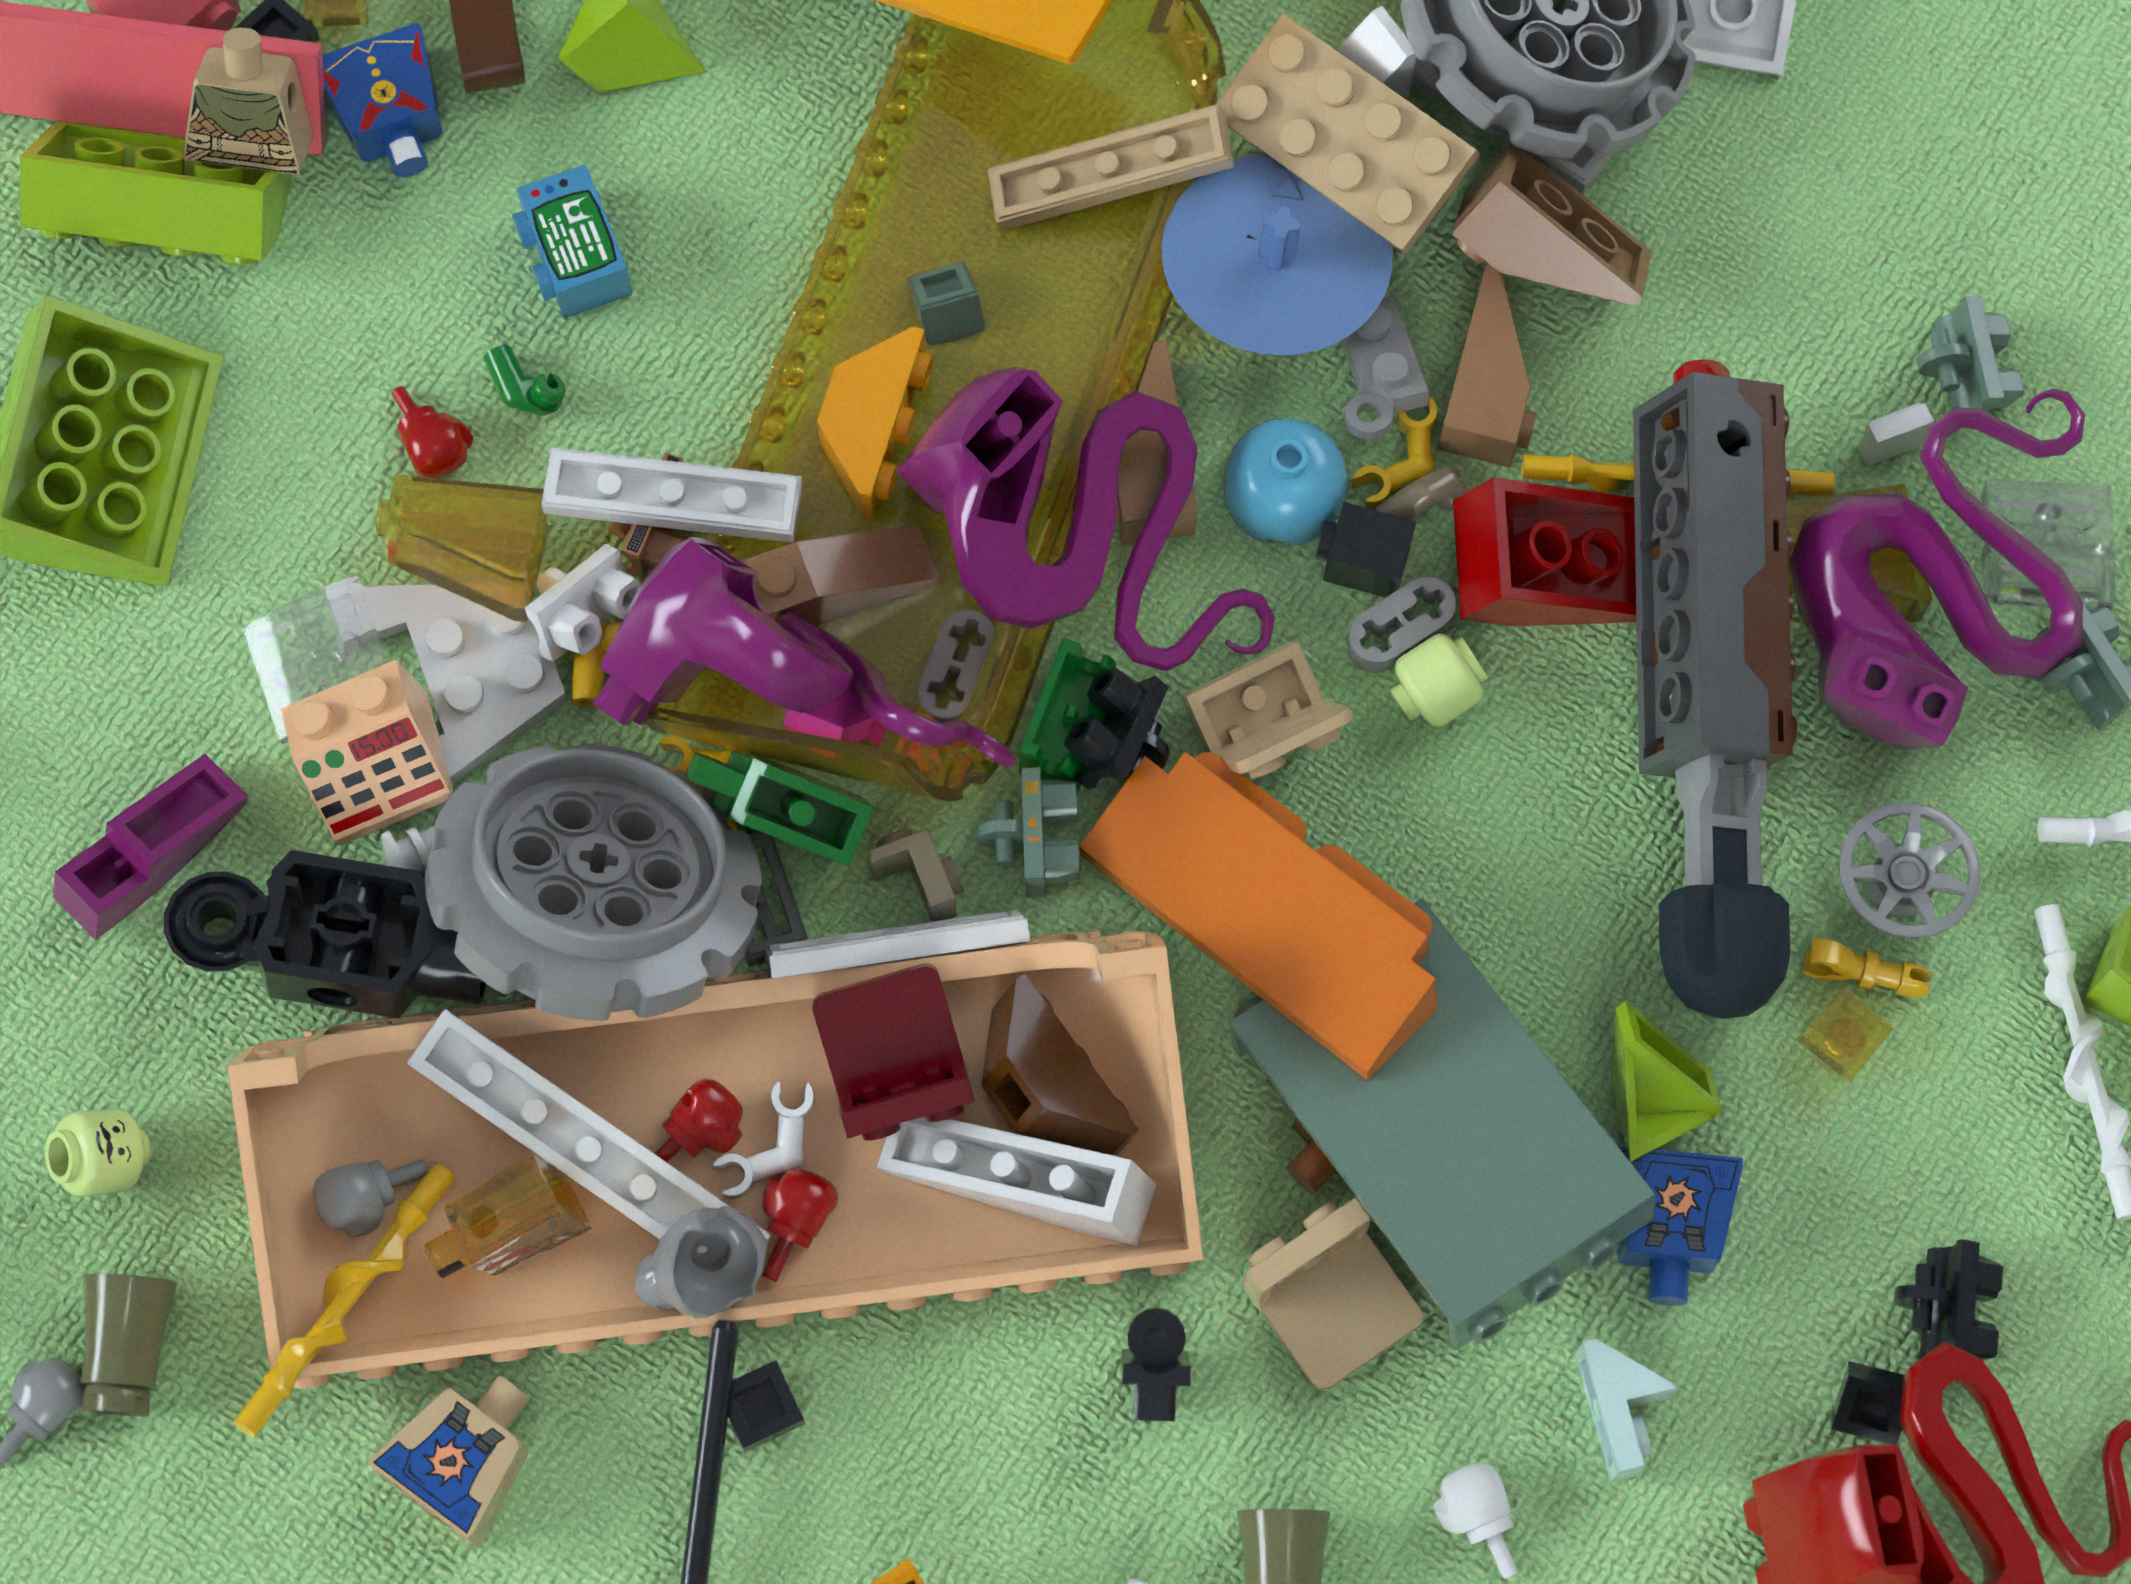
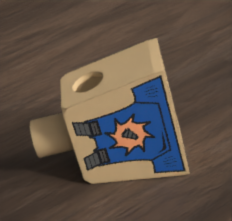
(458, 1458)

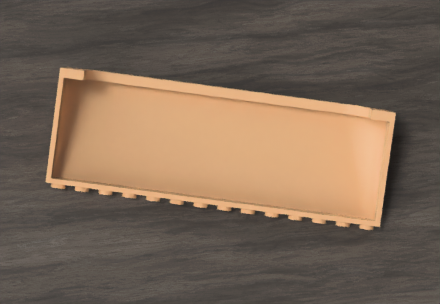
(355, 1099)

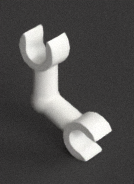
(781, 1159)

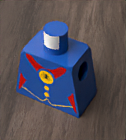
(385, 98)

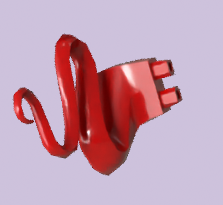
(1862, 1522)

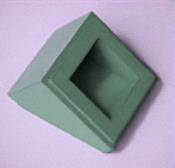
(946, 303)

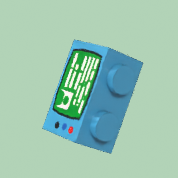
(574, 242)

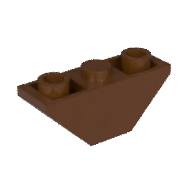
(1046, 1079)

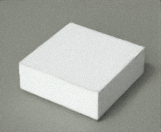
(1895, 433)

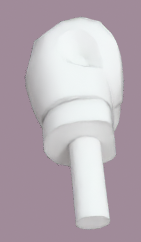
(1477, 1505)

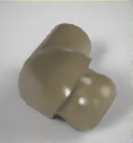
(1435, 487)

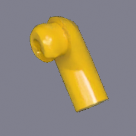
(586, 674)

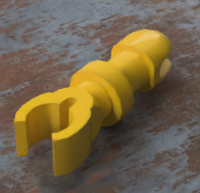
(1836, 962)

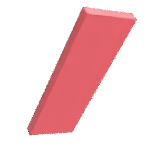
(123, 69)

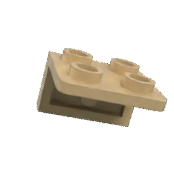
(1264, 712)
(1331, 1295)

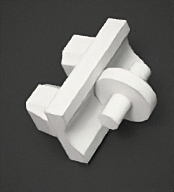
(577, 603)

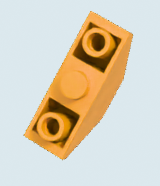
(871, 414)

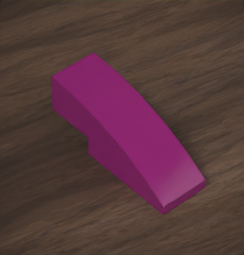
(147, 846)

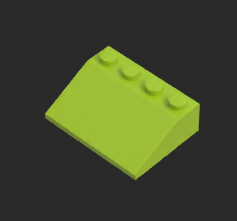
(100, 443)

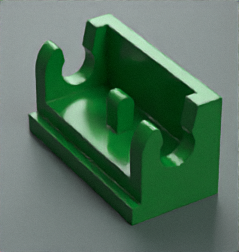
(1058, 709)

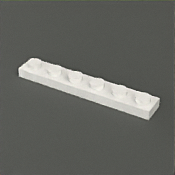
(558, 1127)

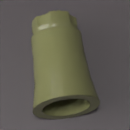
(123, 1341)
(1283, 1545)

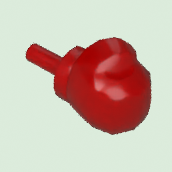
(432, 439)
(701, 1119)
(798, 1211)

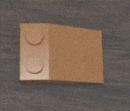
(1547, 231)

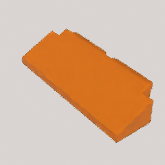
(1282, 918)

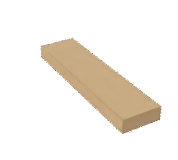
(1110, 167)

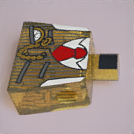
(531, 1214)

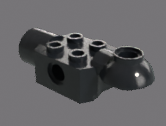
(324, 935)

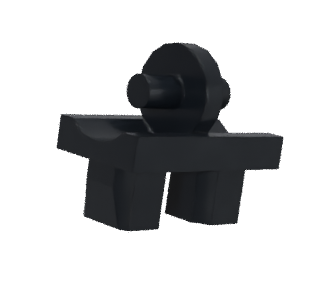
(1125, 734)
(1947, 1296)
(1155, 1363)

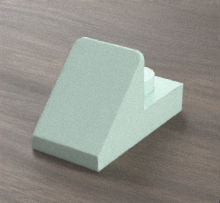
(1612, 1388)

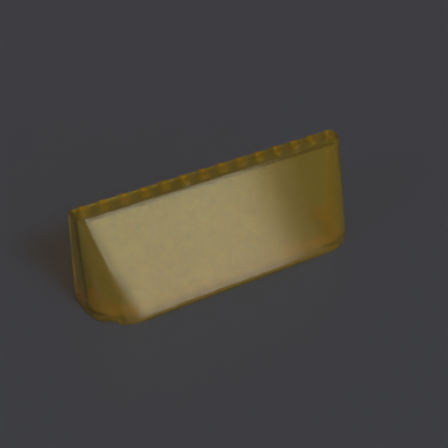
(1056, 296)

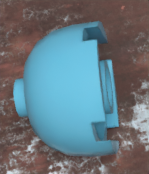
(1285, 481)

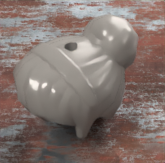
(707, 1281)

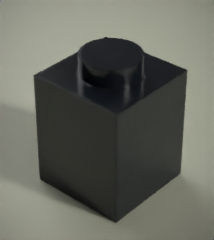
(1366, 549)

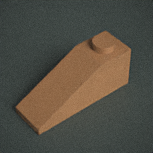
(1491, 383)
(1145, 457)
(843, 573)

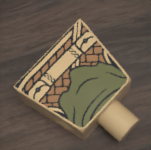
(248, 108)

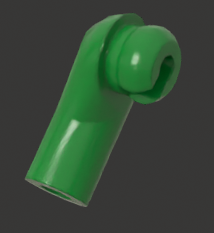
(522, 391)

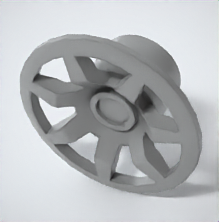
(1908, 874)

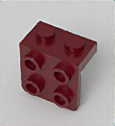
(892, 1052)

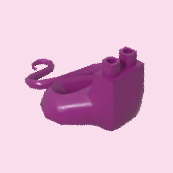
(986, 471)
(705, 614)
(1871, 658)

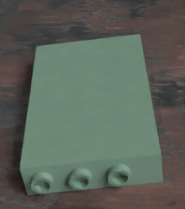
(1462, 1147)

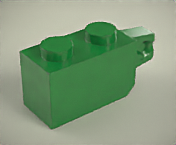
(785, 803)

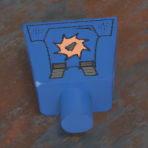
(1689, 1221)

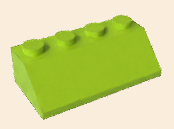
(143, 192)

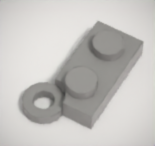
(1383, 371)

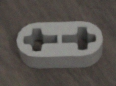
(1394, 613)
(943, 663)

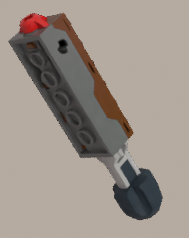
(1716, 668)

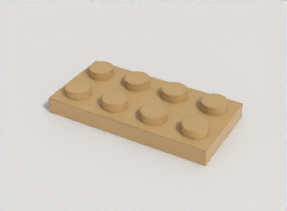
(1346, 133)

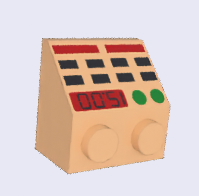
(368, 751)

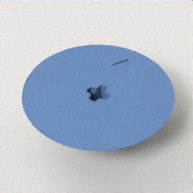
(1229, 279)

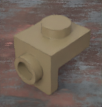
(934, 877)

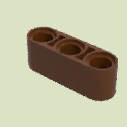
(487, 44)

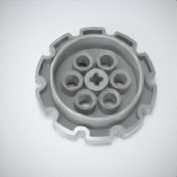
(1557, 68)
(592, 882)

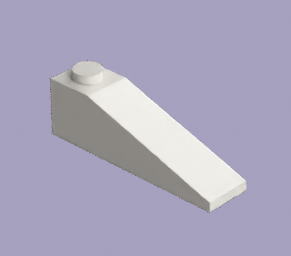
(1024, 1175)

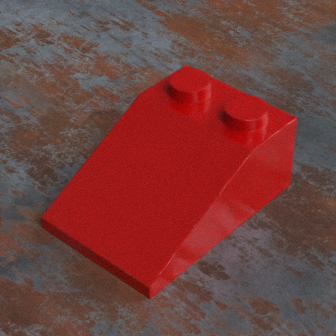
(1544, 555)

